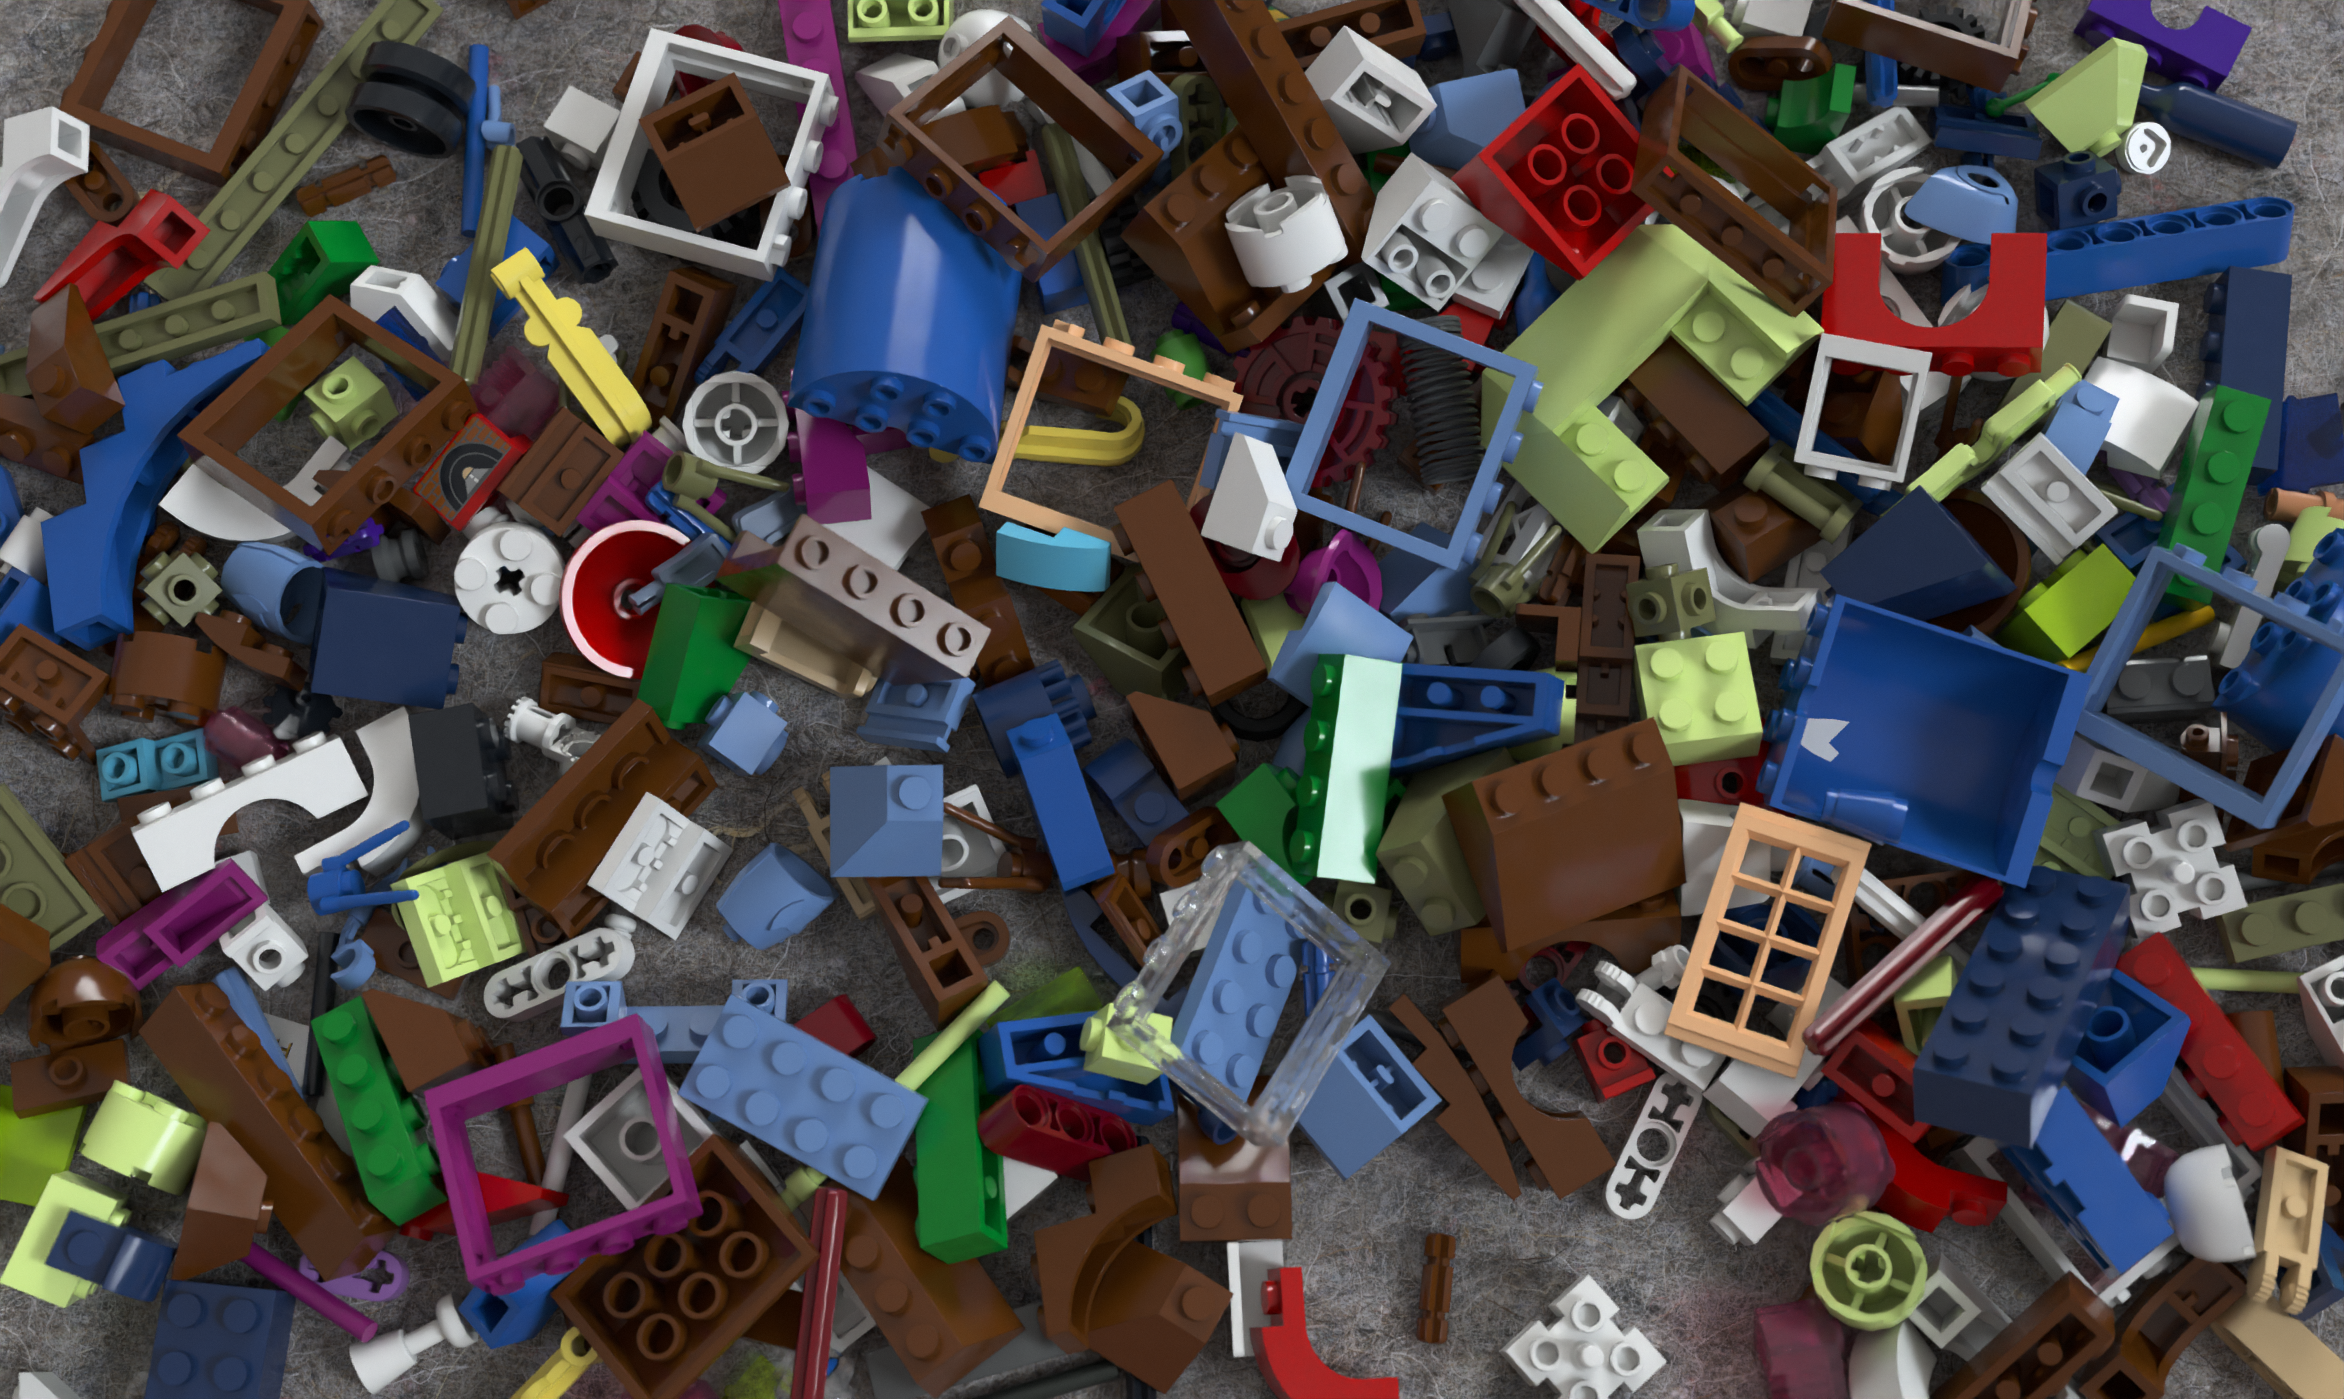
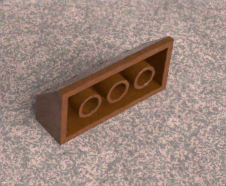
(931, 1312)

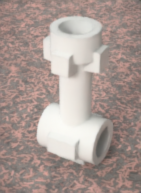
(1665, 970)

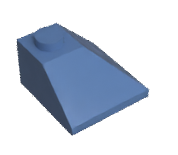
(1467, 117)
(886, 820)

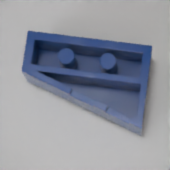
(1049, 1057)
(2090, 1188)

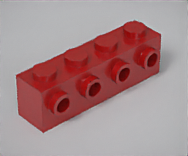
(2214, 1050)

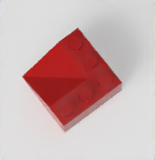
(1562, 176)

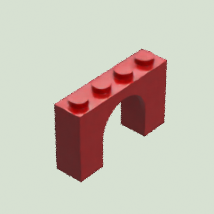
(1997, 337)

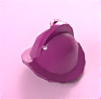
(1342, 561)

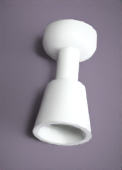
(395, 1352)

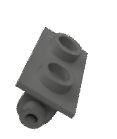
(1457, 633)

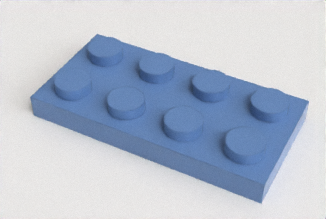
(1239, 990)
(803, 1096)

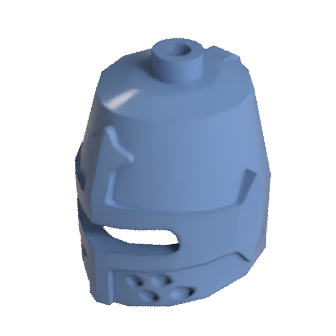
(268, 582)
(774, 898)

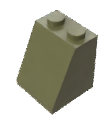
(1423, 849)

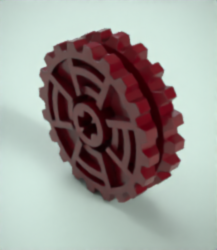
(1294, 364)

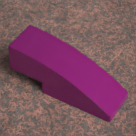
(180, 923)

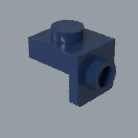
(1560, 1018)

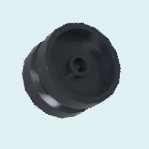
(411, 99)

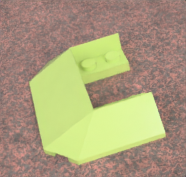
(1601, 332)

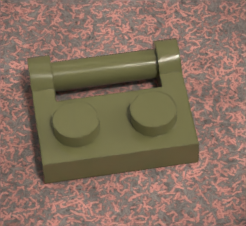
(1813, 498)

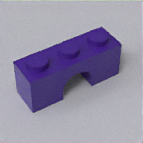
(2191, 55)

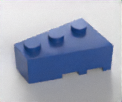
(1468, 711)

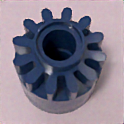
(1032, 696)

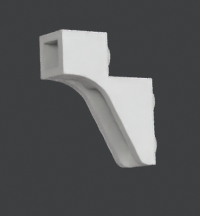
(38, 156)

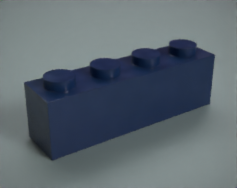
(2249, 348)

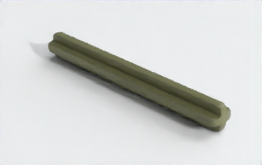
(1090, 252)
(486, 254)

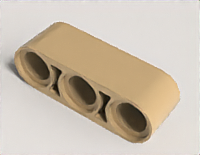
(2281, 1350)

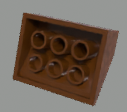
(1185, 232)
(1571, 833)
(690, 1294)

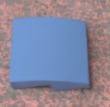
(1335, 625)

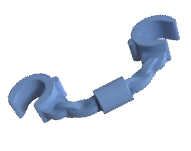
(357, 956)

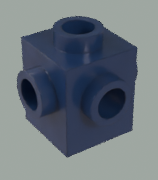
(2076, 190)

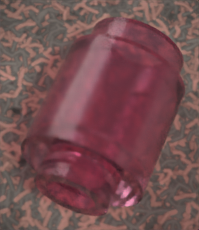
(241, 738)

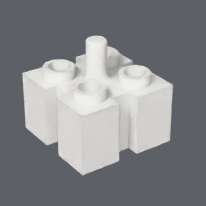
(2171, 867)
(1582, 1348)

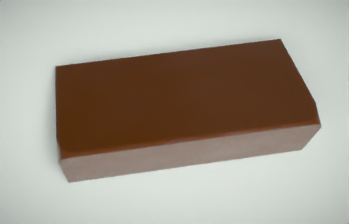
(584, 691)
(1126, 914)

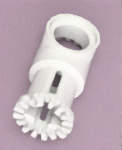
(550, 732)

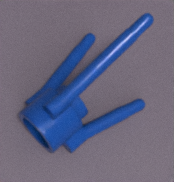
(344, 889)

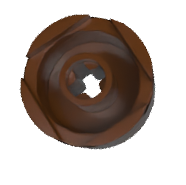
(165, 679)

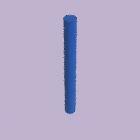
(475, 142)

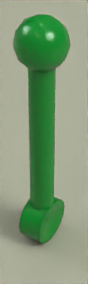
(1996, 107)

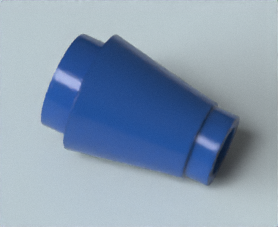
(1866, 813)

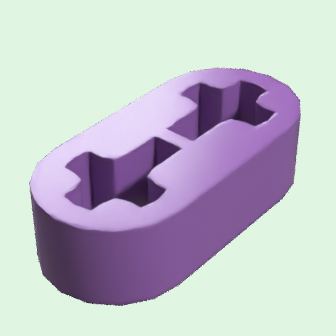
(361, 1288)

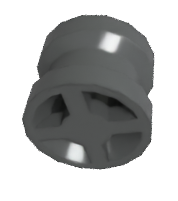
(401, 556)

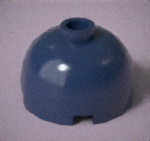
(1781, 968)

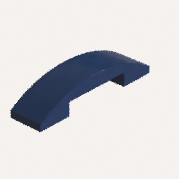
(1085, 919)

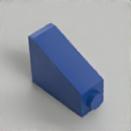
(1059, 801)

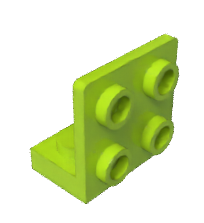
(34, 1148)

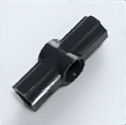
(551, 188)

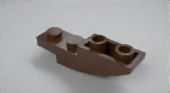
(39, 441)

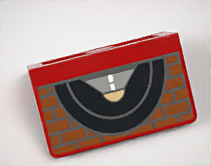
(470, 470)

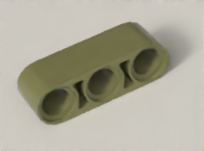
(2072, 339)

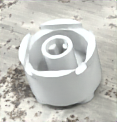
(1285, 233)
(501, 606)

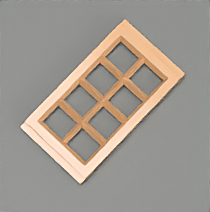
(1799, 839)

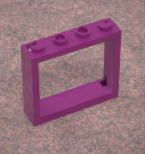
(530, 1075)

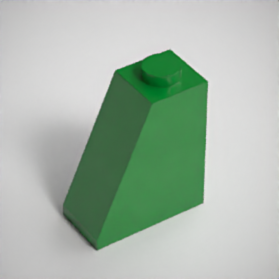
(693, 653)

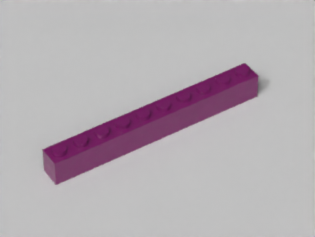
(815, 45)

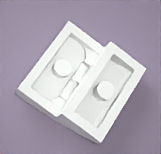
(2147, 418)
(894, 526)
(660, 866)

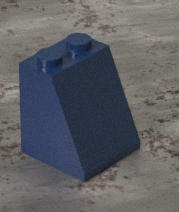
(1917, 563)
(384, 641)

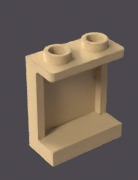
(801, 655)

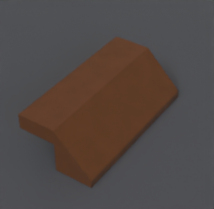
(578, 819)

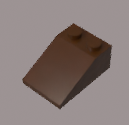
(1232, 1187)

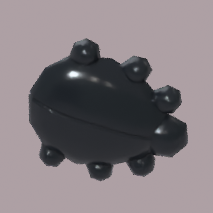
(299, 712)

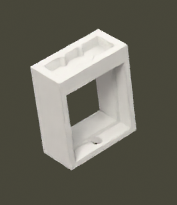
(1871, 354)

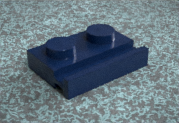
(1975, 131)

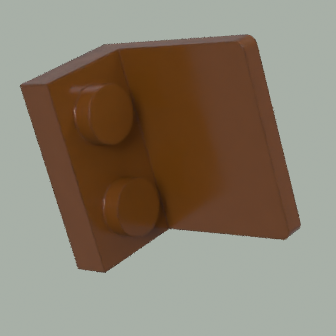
(49, 692)

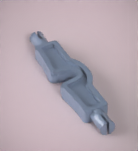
(704, 556)

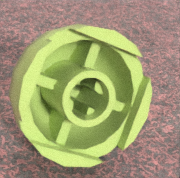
(1868, 1270)

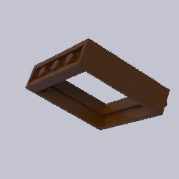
(1935, 46)
(1062, 98)
(247, 121)
(1782, 267)
(282, 375)

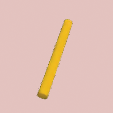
(2152, 635)

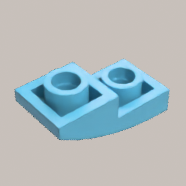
(1060, 562)
(155, 765)

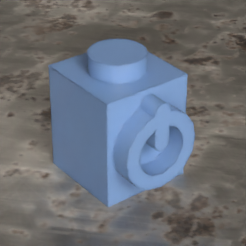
(1150, 108)
(744, 733)

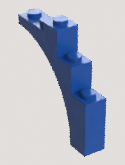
(97, 545)

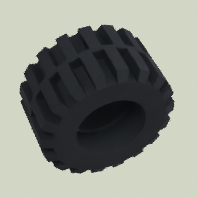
(654, 201)

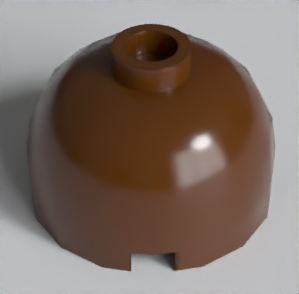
(82, 1005)

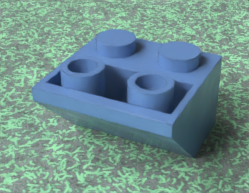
(1364, 1100)

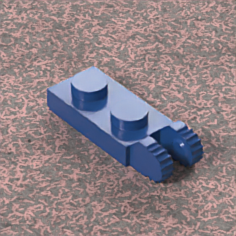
(759, 328)

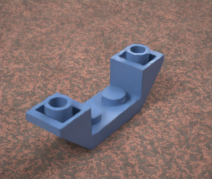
(677, 1029)

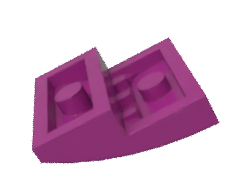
(625, 489)

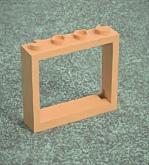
(1113, 355)

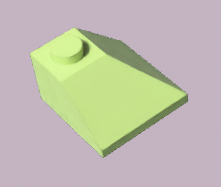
(2093, 98)

